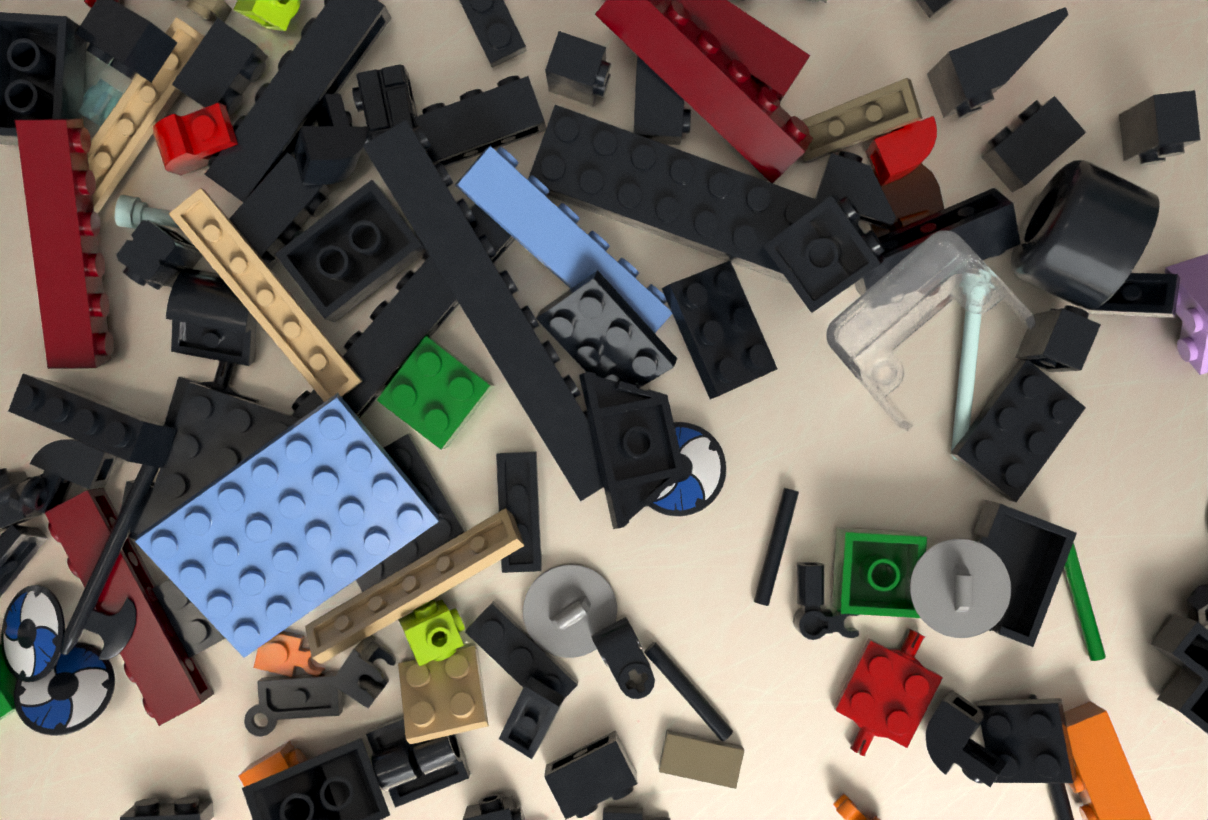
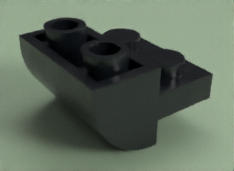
(210, 319)

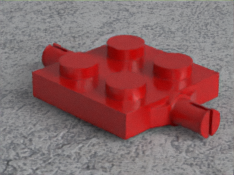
(888, 692)

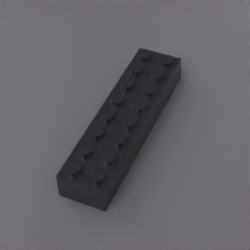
(665, 190)

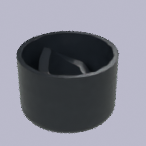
(1085, 234)

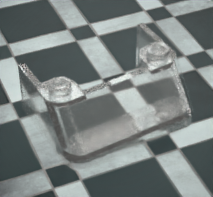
(904, 301)

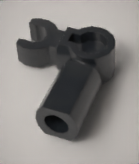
(810, 619)

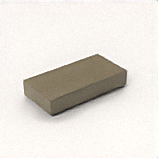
(701, 759)

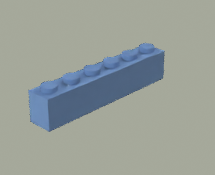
(553, 232)

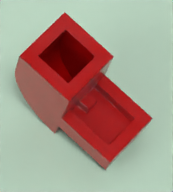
(192, 139)
(902, 150)

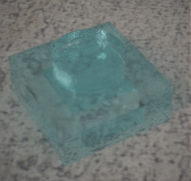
(99, 102)

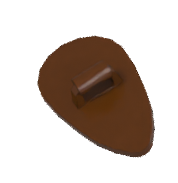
(911, 199)

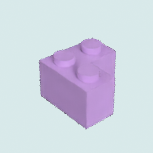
(1193, 311)

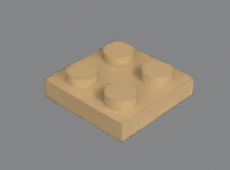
(442, 696)

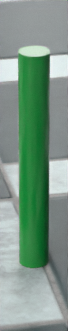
(1083, 607)

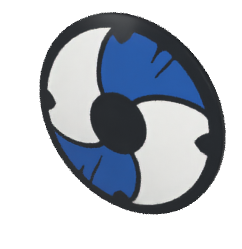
(703, 477)
(32, 633)
(69, 695)

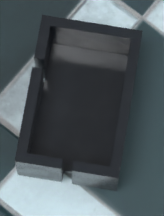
(1034, 558)

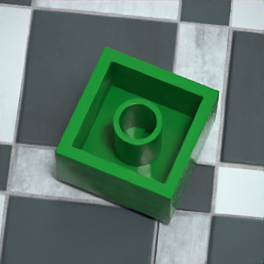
(435, 393)
(875, 571)

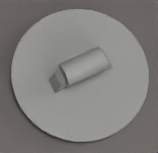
(960, 588)
(568, 608)

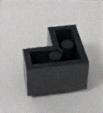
(1187, 646)

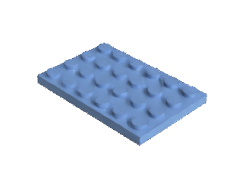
(288, 526)

